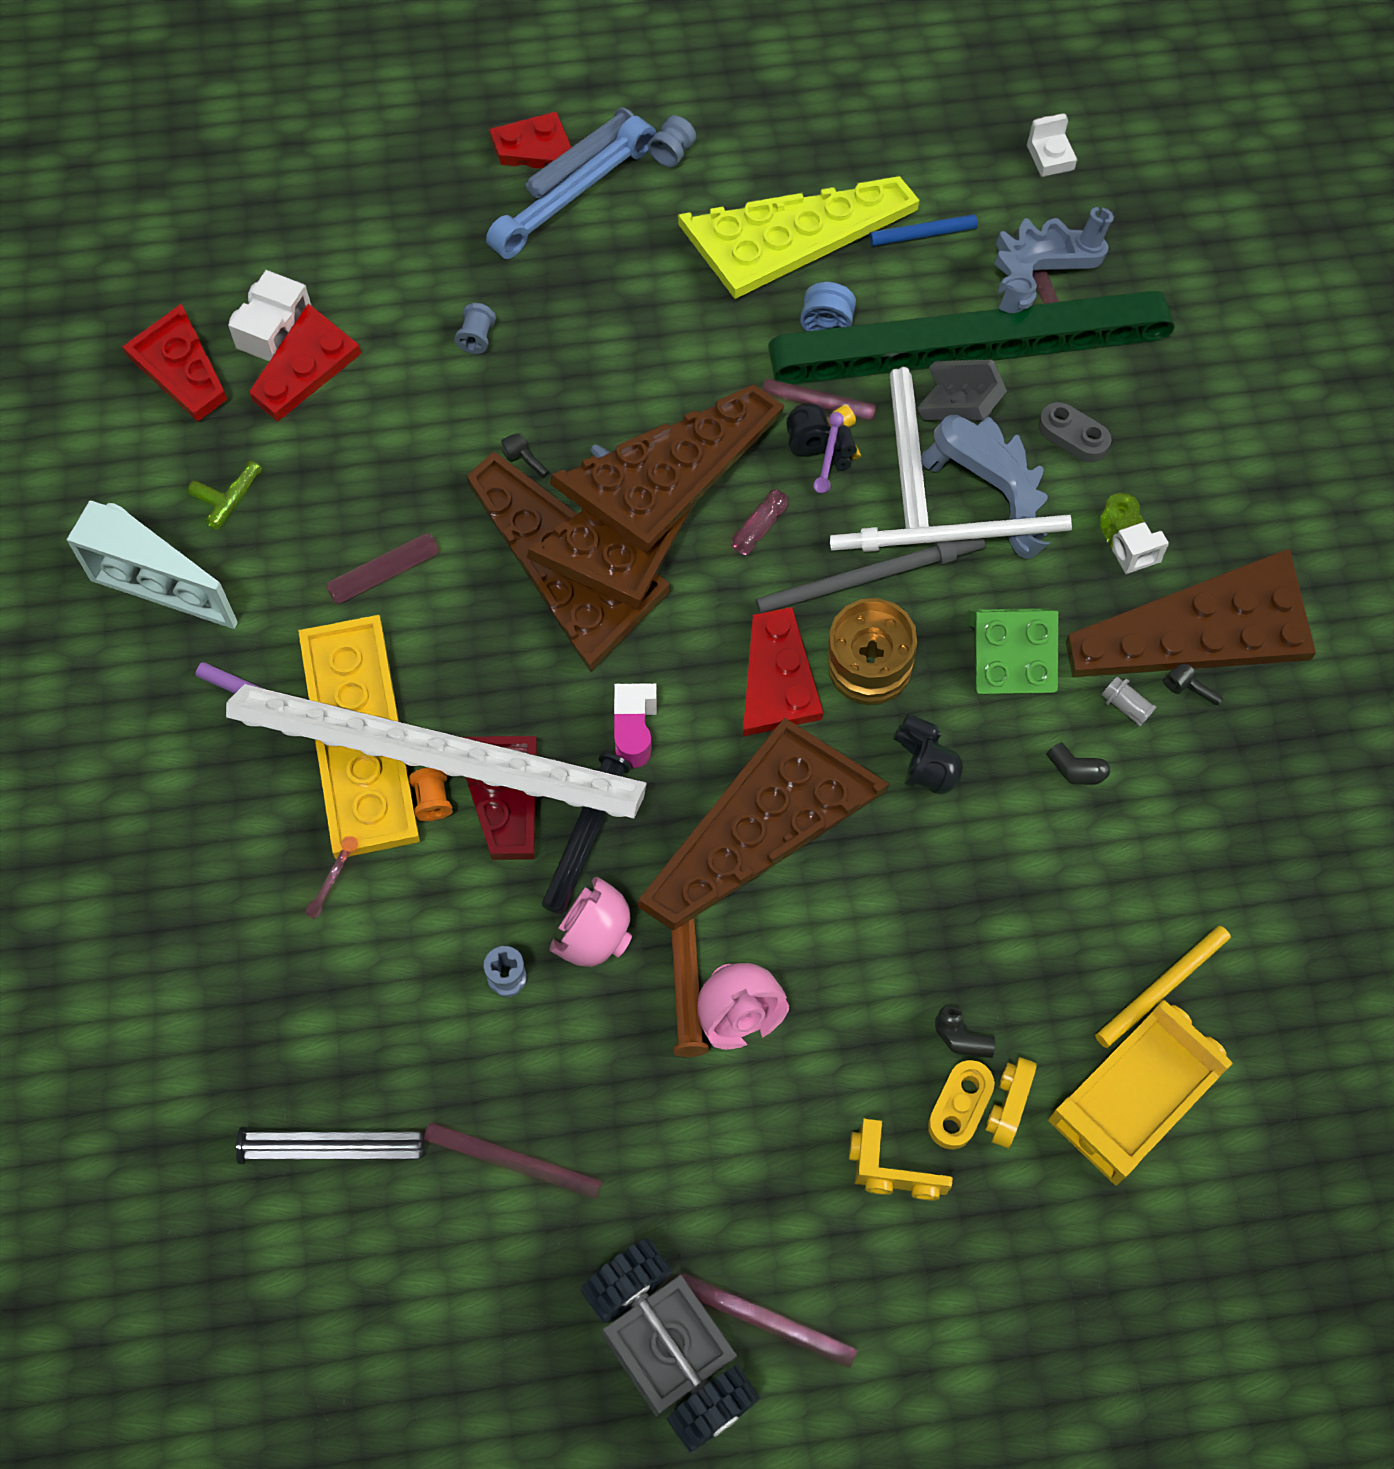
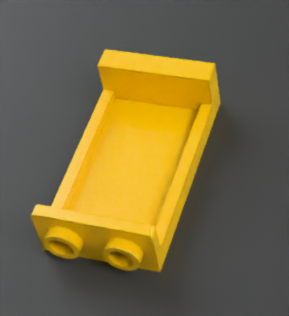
(1140, 1091)

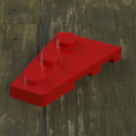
(778, 675)

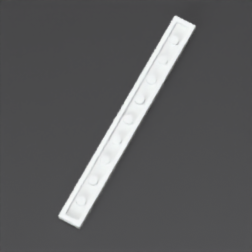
(437, 750)

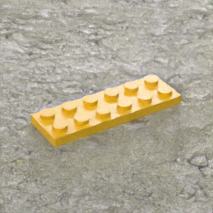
(362, 793)

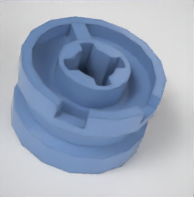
(827, 307)

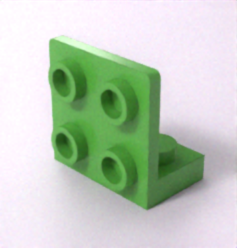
(1015, 650)

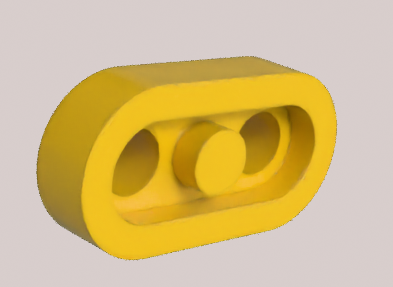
(960, 1106)
(1005, 1118)

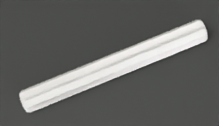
(908, 449)

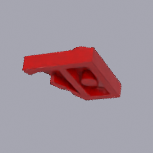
(530, 141)

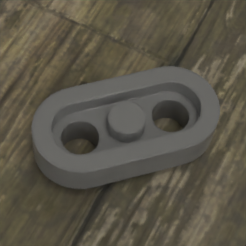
(1073, 432)

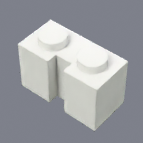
(269, 316)

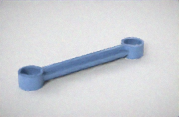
(510, 234)

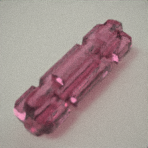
(759, 521)

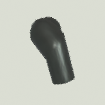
(1078, 770)
(958, 1038)

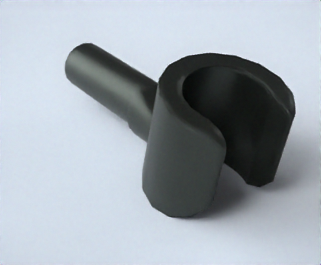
(516, 446)
(1185, 676)

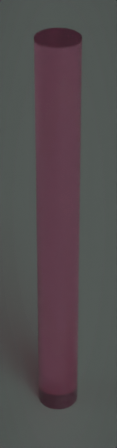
(513, 1160)
(771, 1322)

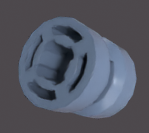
(669, 144)

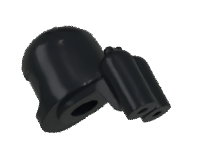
(810, 431)
(931, 762)

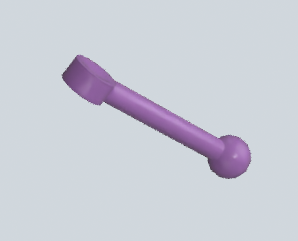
(822, 483)

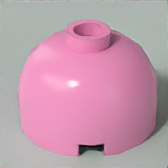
(594, 926)
(739, 1002)

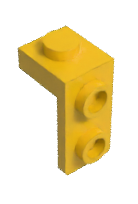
(865, 1150)

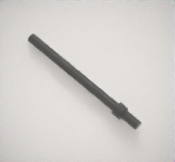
(941, 552)

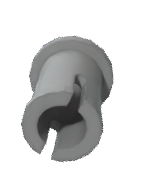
(1128, 701)

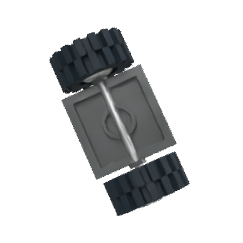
(669, 1345)

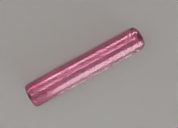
(382, 568)

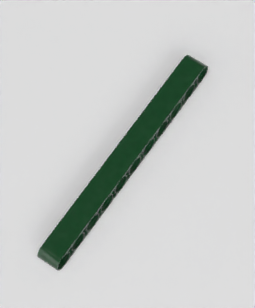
(970, 336)

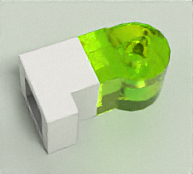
(1129, 534)

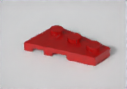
(177, 363)
(303, 363)

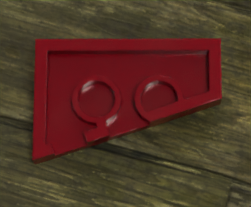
(506, 812)

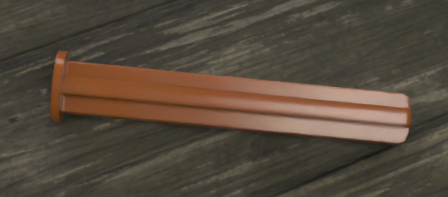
(686, 992)

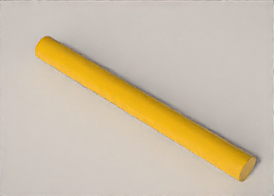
(1162, 986)

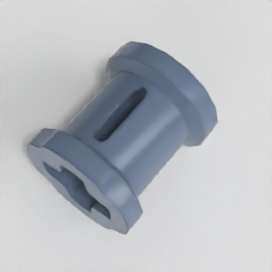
(475, 328)
(493, 965)

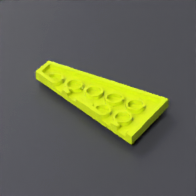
(787, 232)

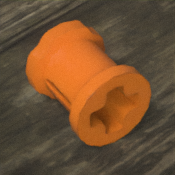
(430, 794)

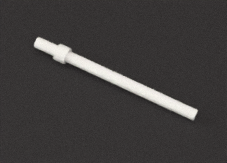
(871, 539)

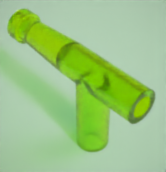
(225, 502)

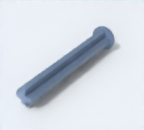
(577, 156)

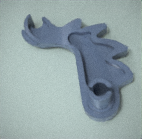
(1047, 249)
(1001, 464)

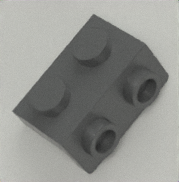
(963, 389)

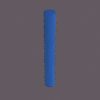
(923, 230)

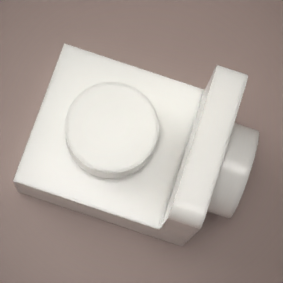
(1050, 145)

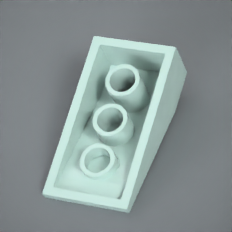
(135, 560)

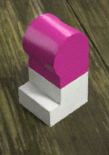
(630, 732)

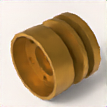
(877, 631)

